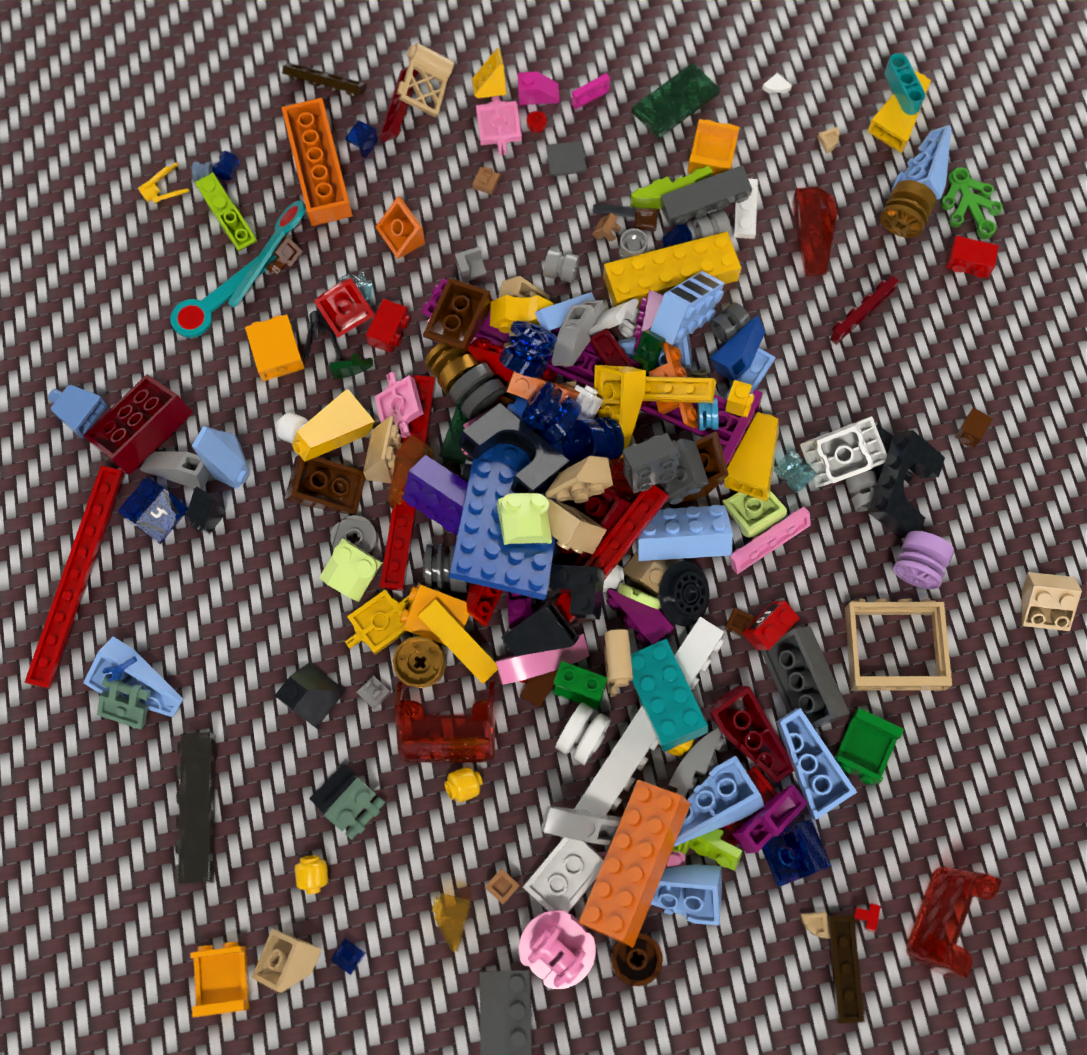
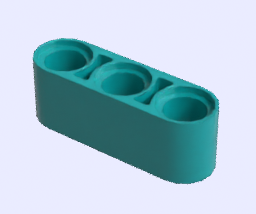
(904, 84)

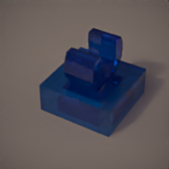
(348, 956)

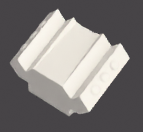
(844, 452)

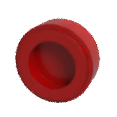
(536, 121)

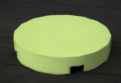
(639, 596)

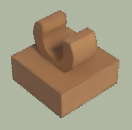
(486, 180)
(605, 226)
(502, 886)

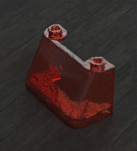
(942, 919)

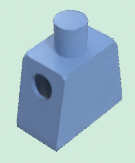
(77, 408)

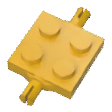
(378, 622)

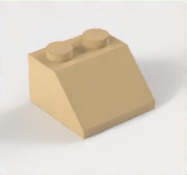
(573, 528)

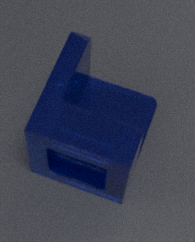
(363, 136)

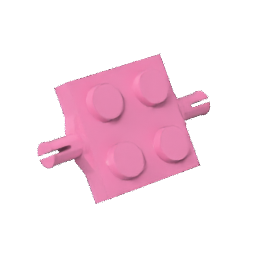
(498, 123)
(400, 401)

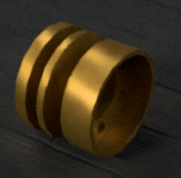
(908, 209)
(449, 364)
(406, 661)

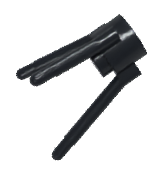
(319, 325)

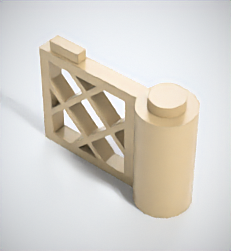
(428, 64)
(617, 660)

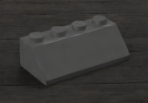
(705, 196)
(805, 677)
(505, 1013)

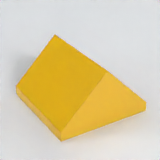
(490, 78)

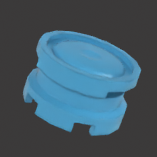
(710, 415)

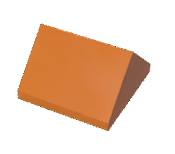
(400, 229)

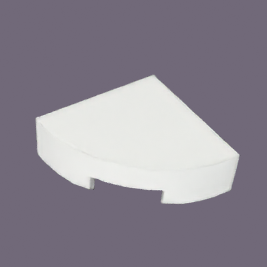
(777, 84)

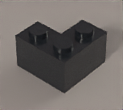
(583, 584)

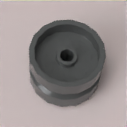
(477, 390)

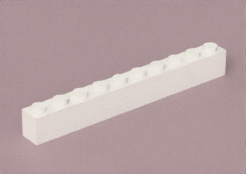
(639, 736)

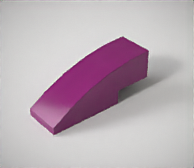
(770, 819)

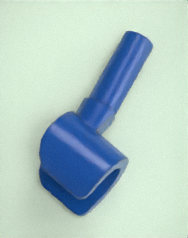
(117, 670)

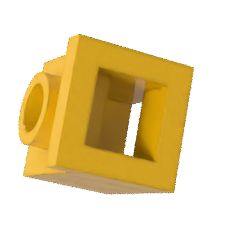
(740, 399)

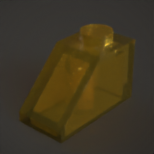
(451, 918)

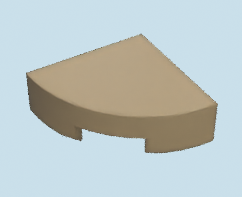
(829, 139)
(816, 924)

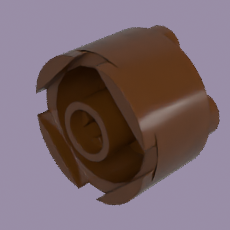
(649, 966)

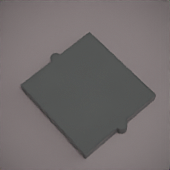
(566, 158)

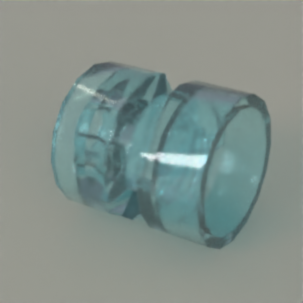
(794, 471)

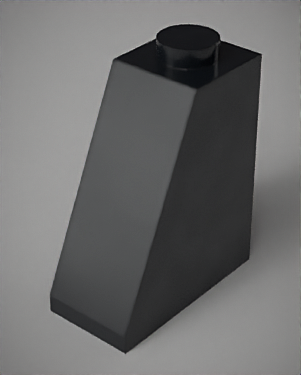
(540, 632)

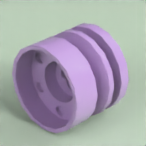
(923, 560)

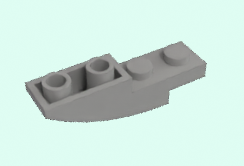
(574, 331)
(697, 762)
(580, 825)

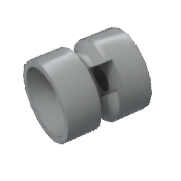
(715, 224)
(633, 243)
(561, 266)
(863, 489)

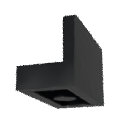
(333, 788)

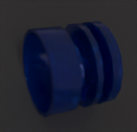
(528, 349)
(554, 415)
(593, 438)

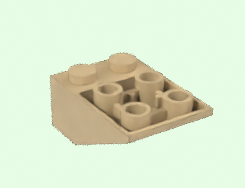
(382, 451)

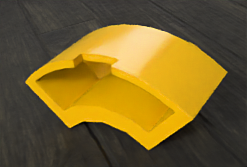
(510, 309)

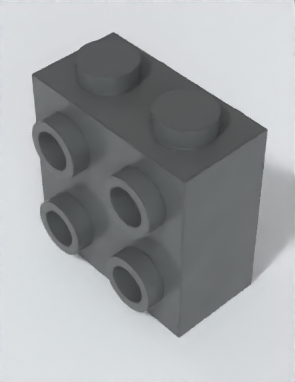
(650, 462)
(689, 476)

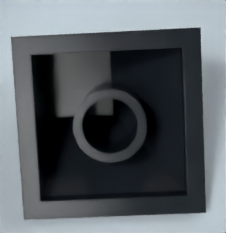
(310, 694)

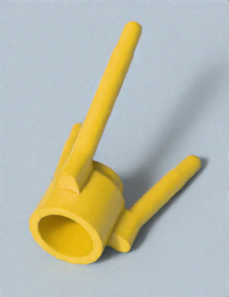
(150, 190)

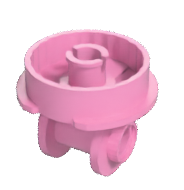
(557, 949)

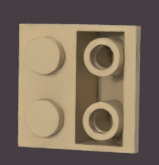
(581, 480)
(1049, 601)

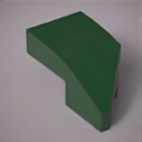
(649, 350)
(349, 368)

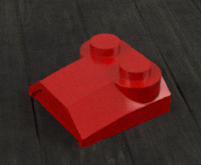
(344, 307)

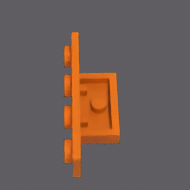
(674, 369)

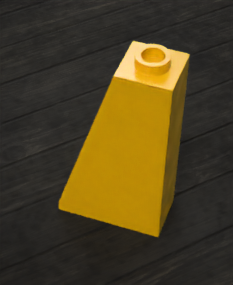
(894, 125)
(333, 427)
(754, 460)

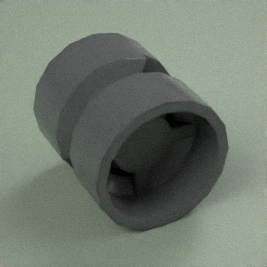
(728, 323)

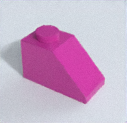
(536, 89)

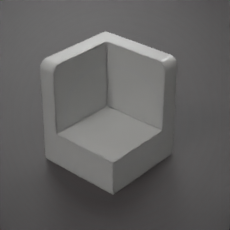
(470, 264)

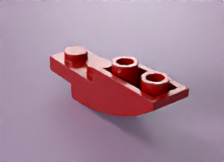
(490, 354)
(482, 602)

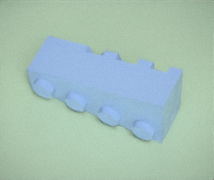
(815, 768)

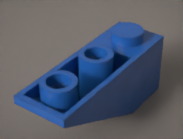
(738, 353)

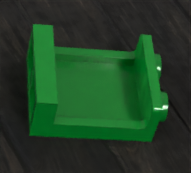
(579, 685)
(867, 746)

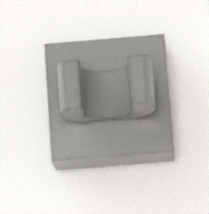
(373, 692)

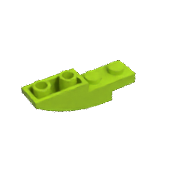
(651, 195)
(225, 212)
(714, 848)

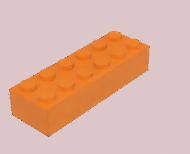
(316, 162)
(635, 863)

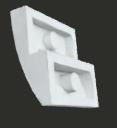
(614, 316)

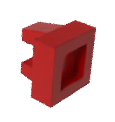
(869, 916)

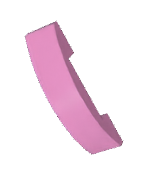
(531, 665)

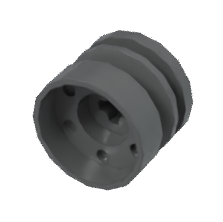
(437, 569)

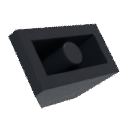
(204, 511)

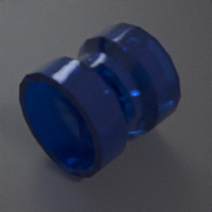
(227, 164)
(678, 235)

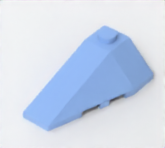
(113, 653)
(720, 800)

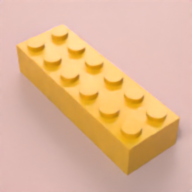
(671, 266)

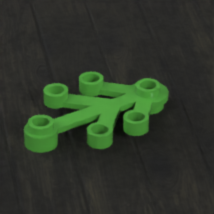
(971, 201)

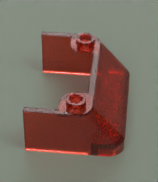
(445, 737)

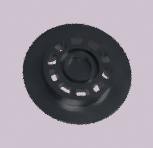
(689, 593)

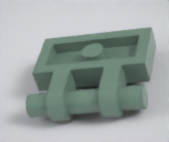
(122, 709)
(350, 805)

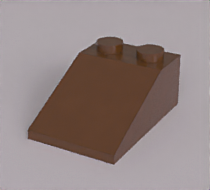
(458, 314)
(713, 463)
(325, 485)

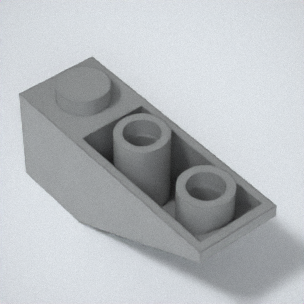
(178, 467)

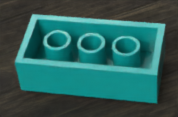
(666, 696)

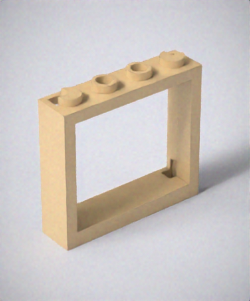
(899, 683)

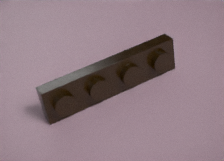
(317, 77)
(845, 969)

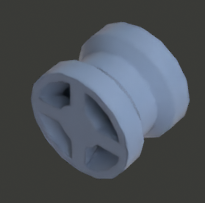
(201, 170)

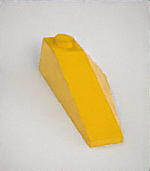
(622, 394)

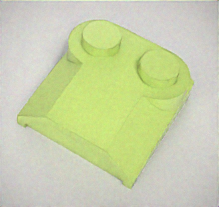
(754, 514)
(524, 518)
(350, 570)

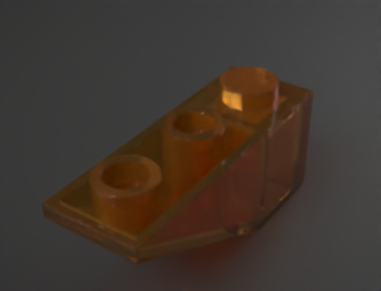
(406, 458)

